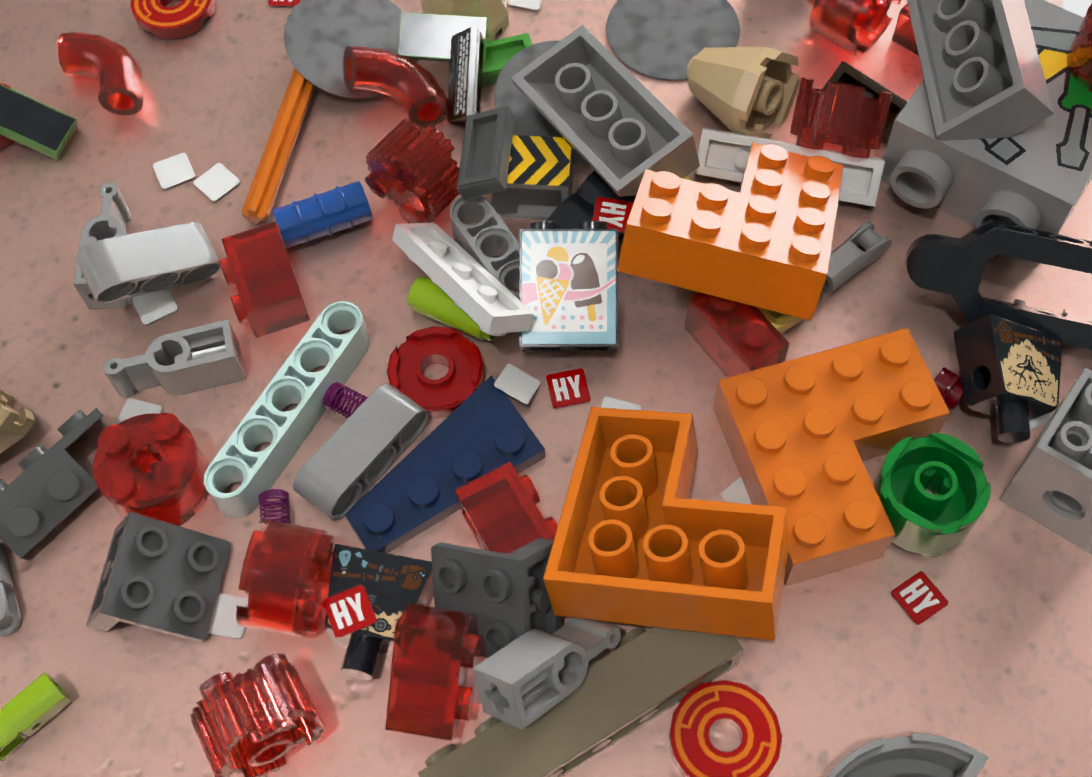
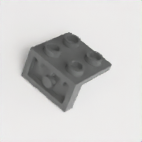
(159, 578)
(497, 588)

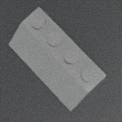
(979, 67)
(606, 113)

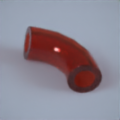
(109, 63)
(398, 78)

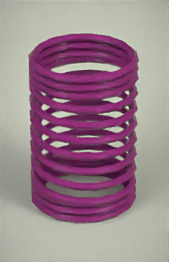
(331, 404)
(265, 495)

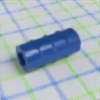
(322, 214)

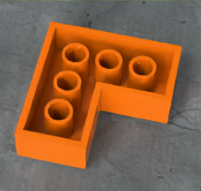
(744, 246)
(804, 439)
(648, 553)

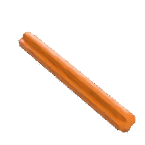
(278, 149)

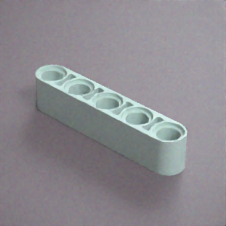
(287, 429)

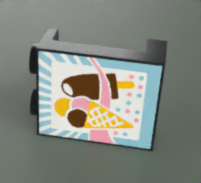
(569, 287)

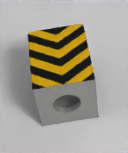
(537, 178)

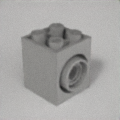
(1057, 472)

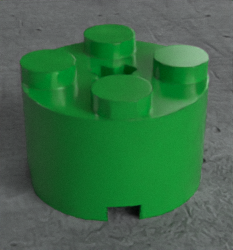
(932, 492)

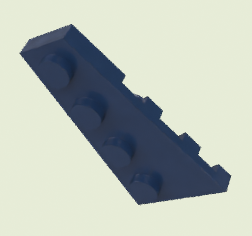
(422, 487)

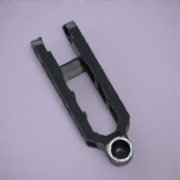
(958, 264)

